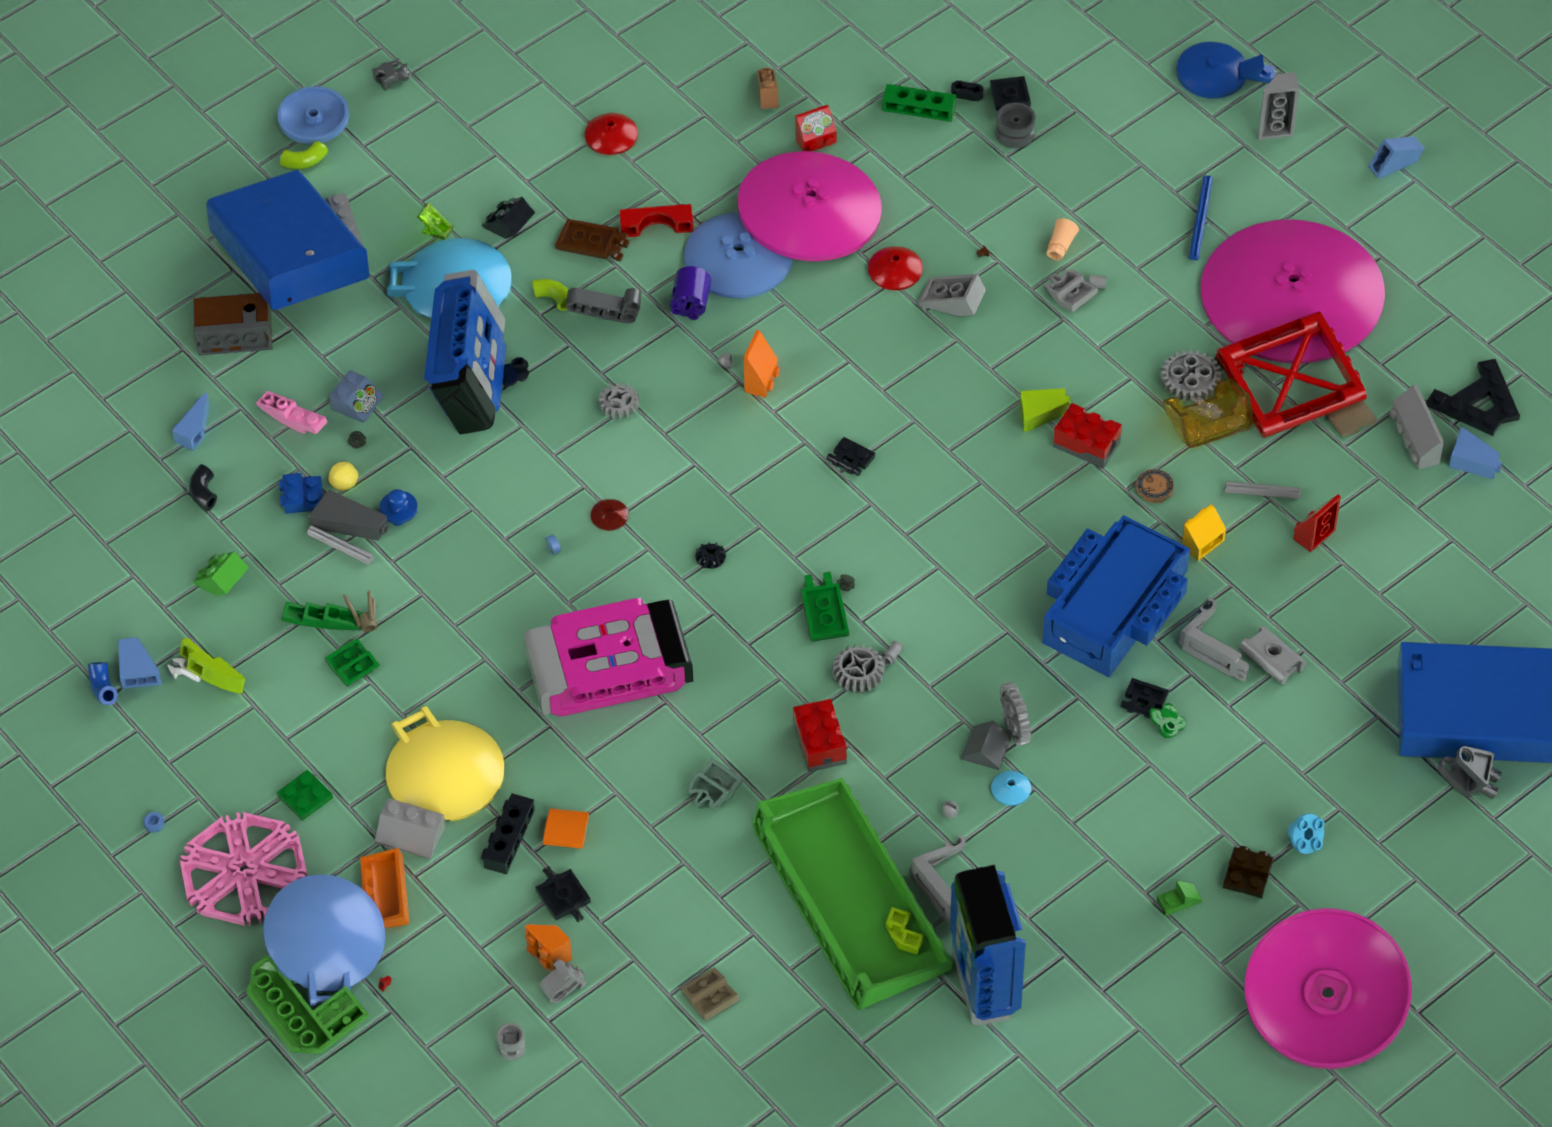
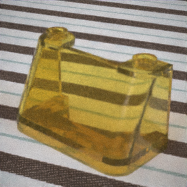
(1199, 430)

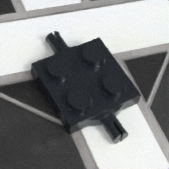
(563, 894)

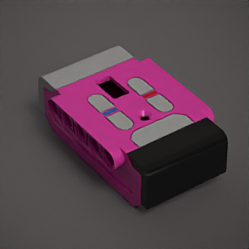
(608, 656)

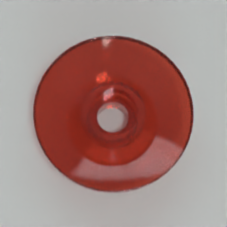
(609, 520)

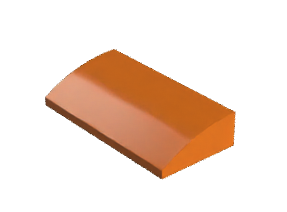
(386, 884)

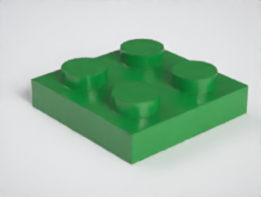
(304, 795)

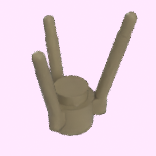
(367, 619)

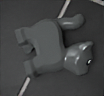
(388, 75)

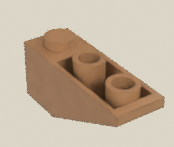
(767, 88)

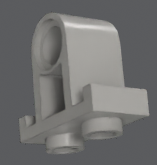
(562, 981)

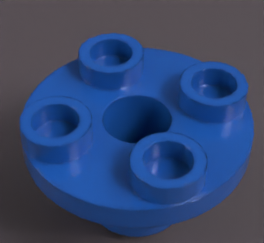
(398, 507)

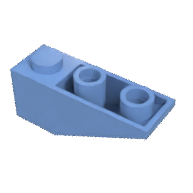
(192, 427)

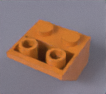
(548, 944)

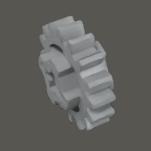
(618, 400)

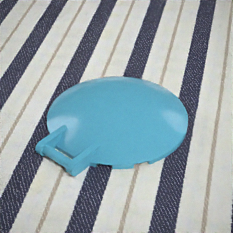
(445, 257)

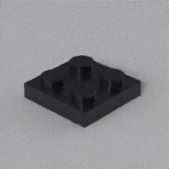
(1009, 91)

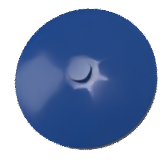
(1210, 70)

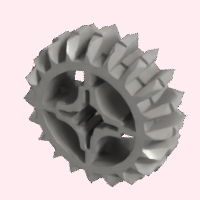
(862, 662)

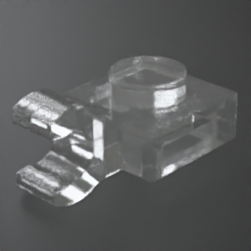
(1209, 411)

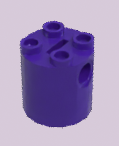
(690, 292)

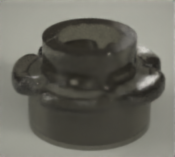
(356, 439)
(846, 582)

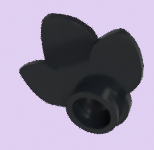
(515, 371)

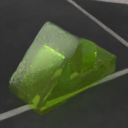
(435, 223)

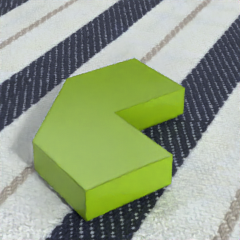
(903, 938)

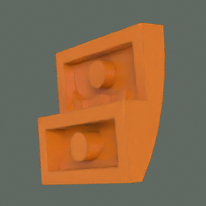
(566, 828)

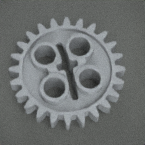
(1190, 375)
(1015, 713)

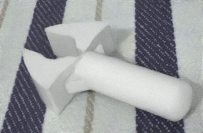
(182, 663)

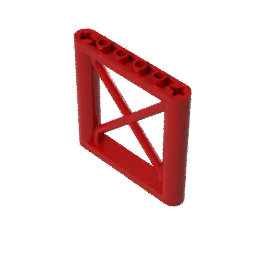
(1305, 327)

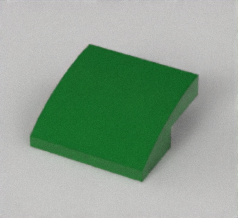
(352, 662)

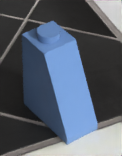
(1395, 155)
(1474, 456)
(136, 665)

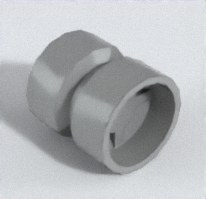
(511, 1041)

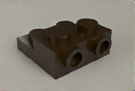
(1248, 871)

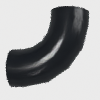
(199, 488)

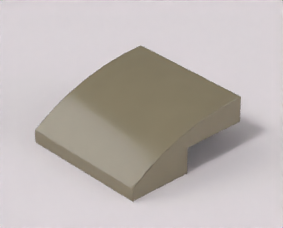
(1352, 418)
(710, 994)

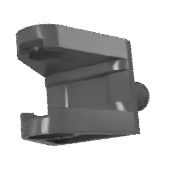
(1471, 774)

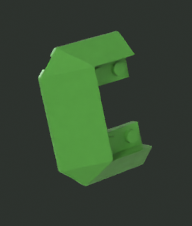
(292, 1017)

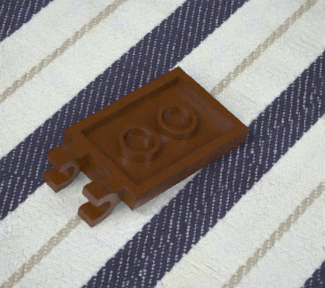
(592, 240)

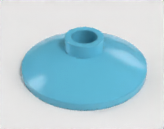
(1009, 794)

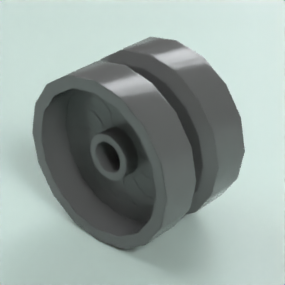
(1015, 125)

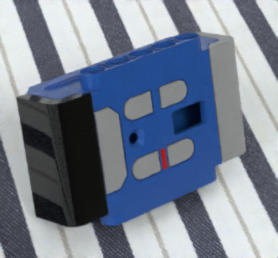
(466, 352)
(986, 945)

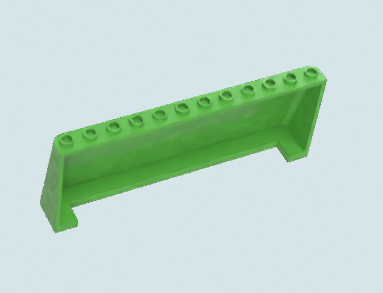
(847, 890)

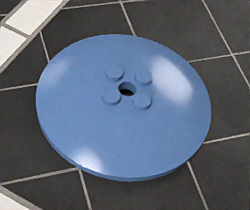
(732, 271)

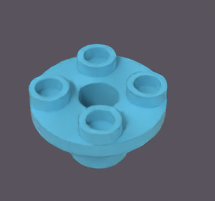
(1306, 833)

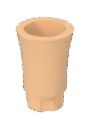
(1061, 238)

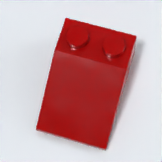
(1318, 524)

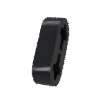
(967, 90)

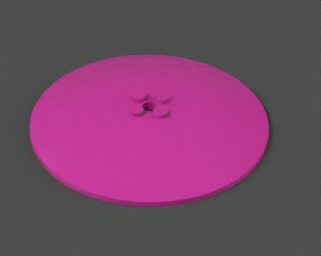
(1251, 291)

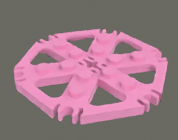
(240, 855)

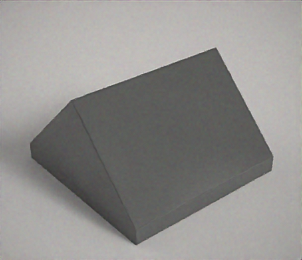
(986, 745)

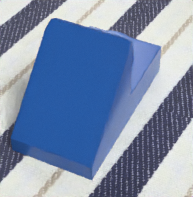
(1256, 70)

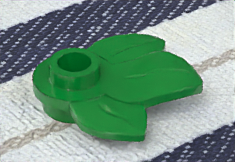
(1167, 720)

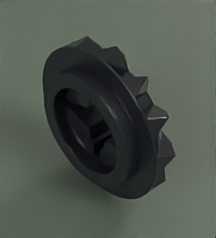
(709, 561)

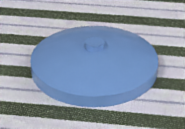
(313, 115)

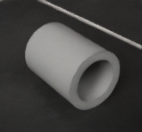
(1098, 281)

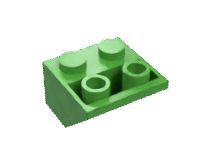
(221, 573)

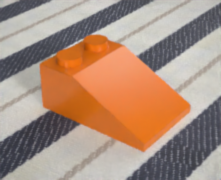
(760, 366)

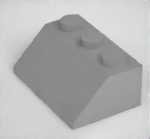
(410, 828)

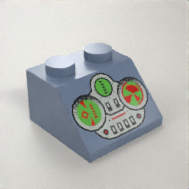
(355, 396)

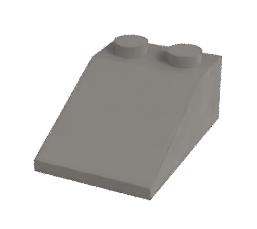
(953, 294)

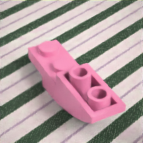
(290, 414)

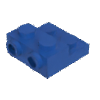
(300, 492)

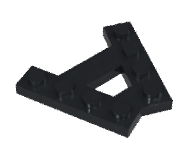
(1460, 404)

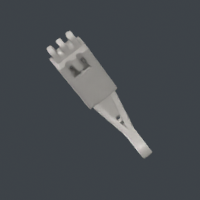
(1209, 649)
(929, 880)

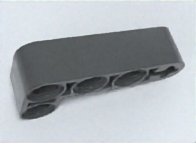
(605, 306)

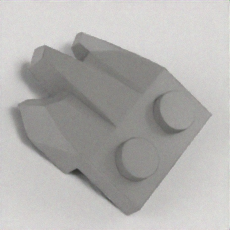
(1070, 289)

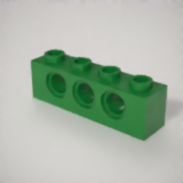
(919, 102)

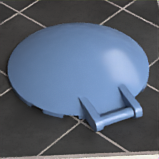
(324, 934)

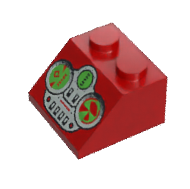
(815, 129)

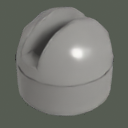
(725, 360)
(948, 809)

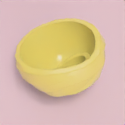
(343, 476)

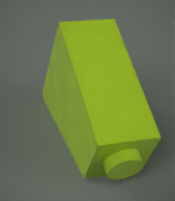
(1042, 406)

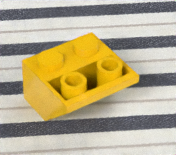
(1203, 532)

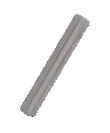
(1262, 490)
(340, 544)

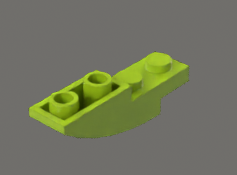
(211, 670)

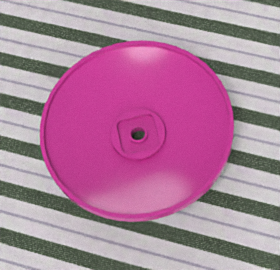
(805, 227)
(1334, 953)

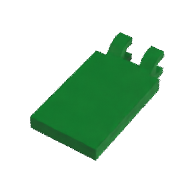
(824, 609)

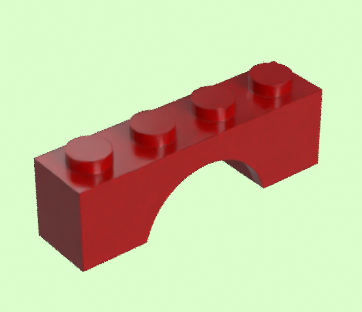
(675, 216)

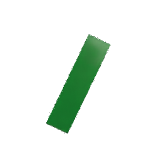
(320, 617)

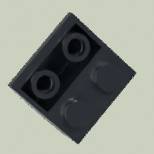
(509, 217)

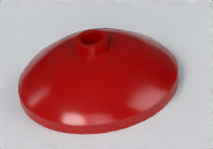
(611, 133)
(895, 268)

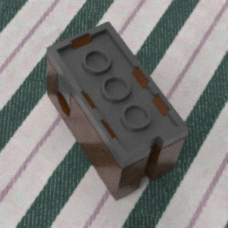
(232, 324)

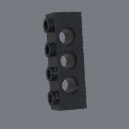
(502, 859)

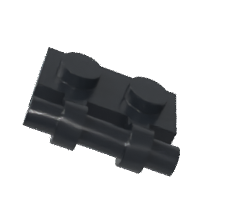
(852, 452)
(1145, 693)

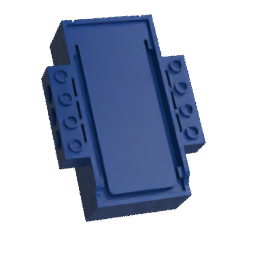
(1114, 593)

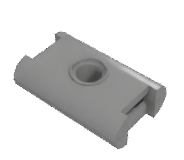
(1272, 655)

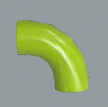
(304, 159)
(551, 289)

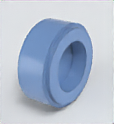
(553, 544)
(153, 822)

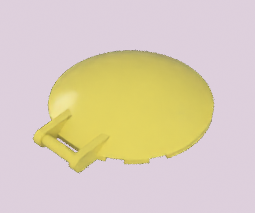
(444, 766)

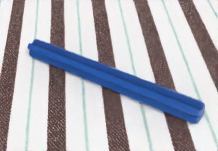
(1200, 218)

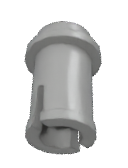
(891, 653)

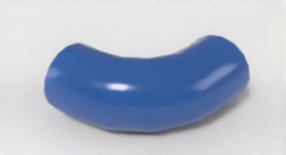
(101, 683)

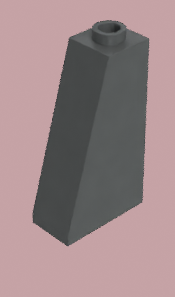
(348, 517)

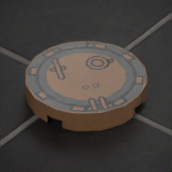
(1154, 485)

